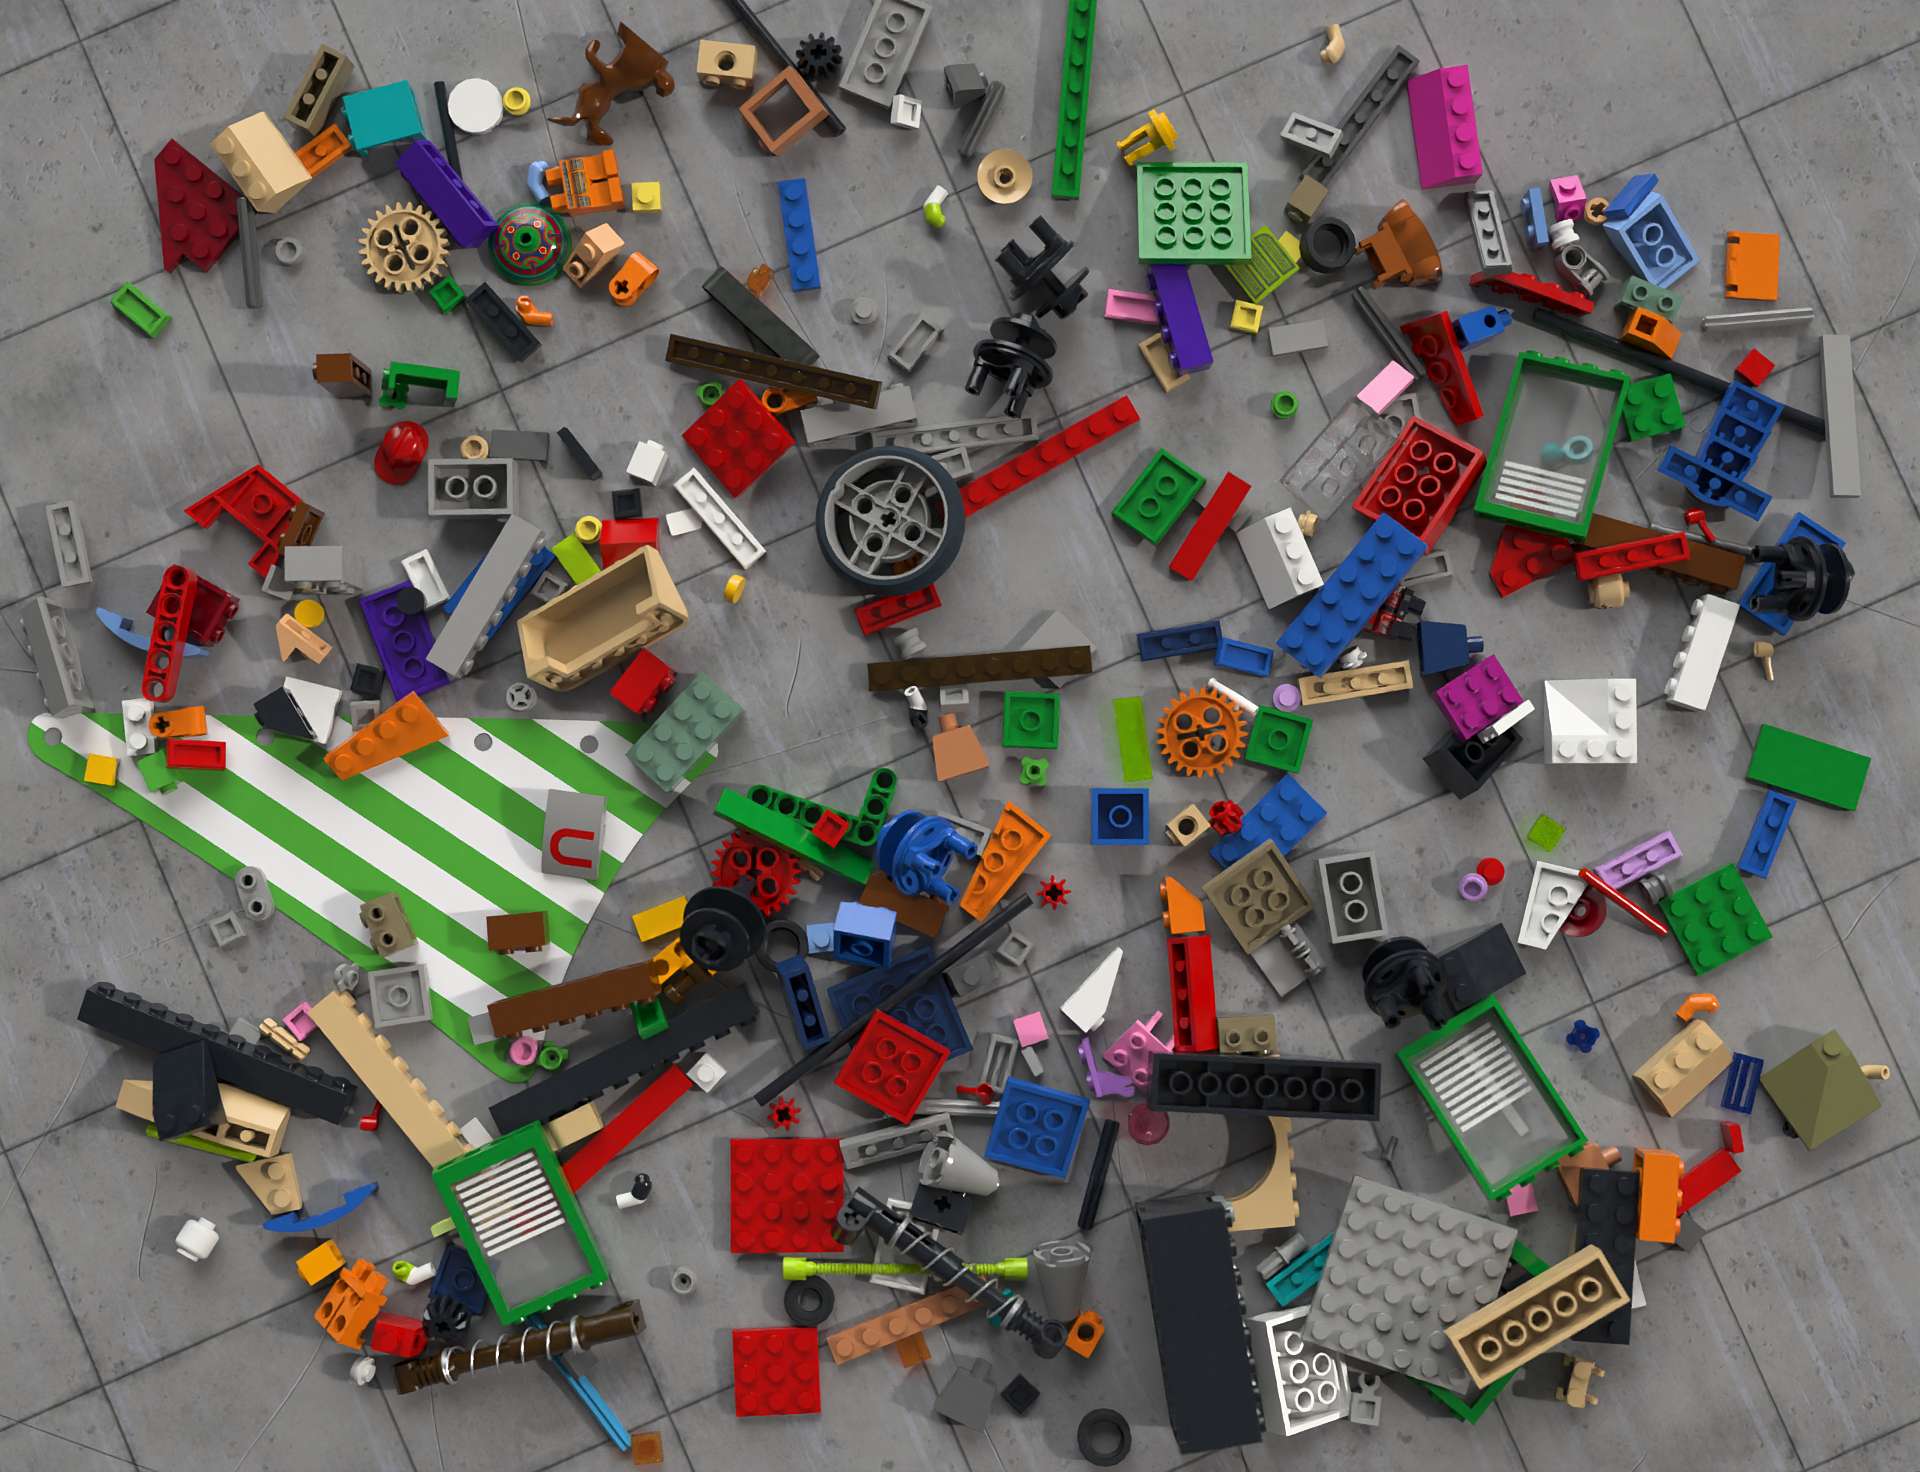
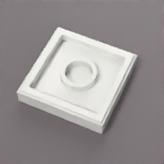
(318, 705)

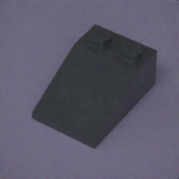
(1469, 763)
(1479, 967)
(185, 1092)

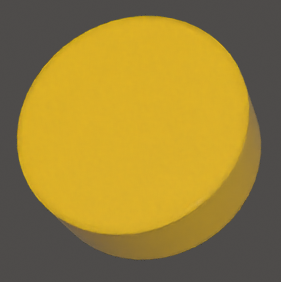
(734, 588)
(309, 613)

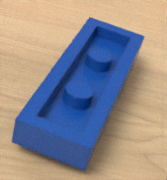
(1766, 834)

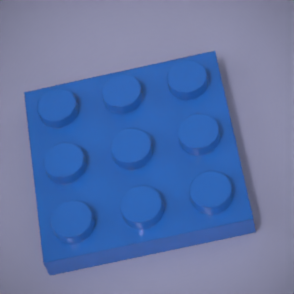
(1036, 1127)

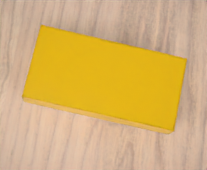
(660, 919)

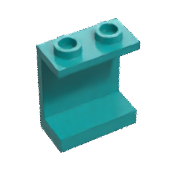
(382, 116)

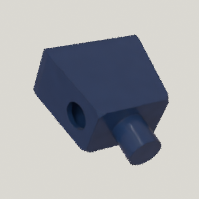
(1444, 646)

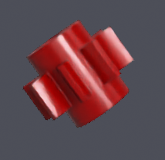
(1225, 817)
(1059, 898)
(776, 1114)

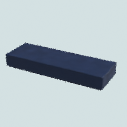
(1179, 641)

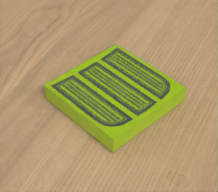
(1268, 267)

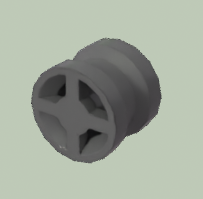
(1655, 888)

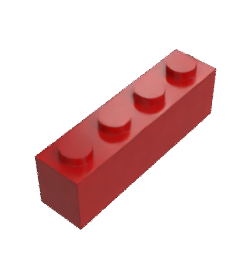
(1192, 993)

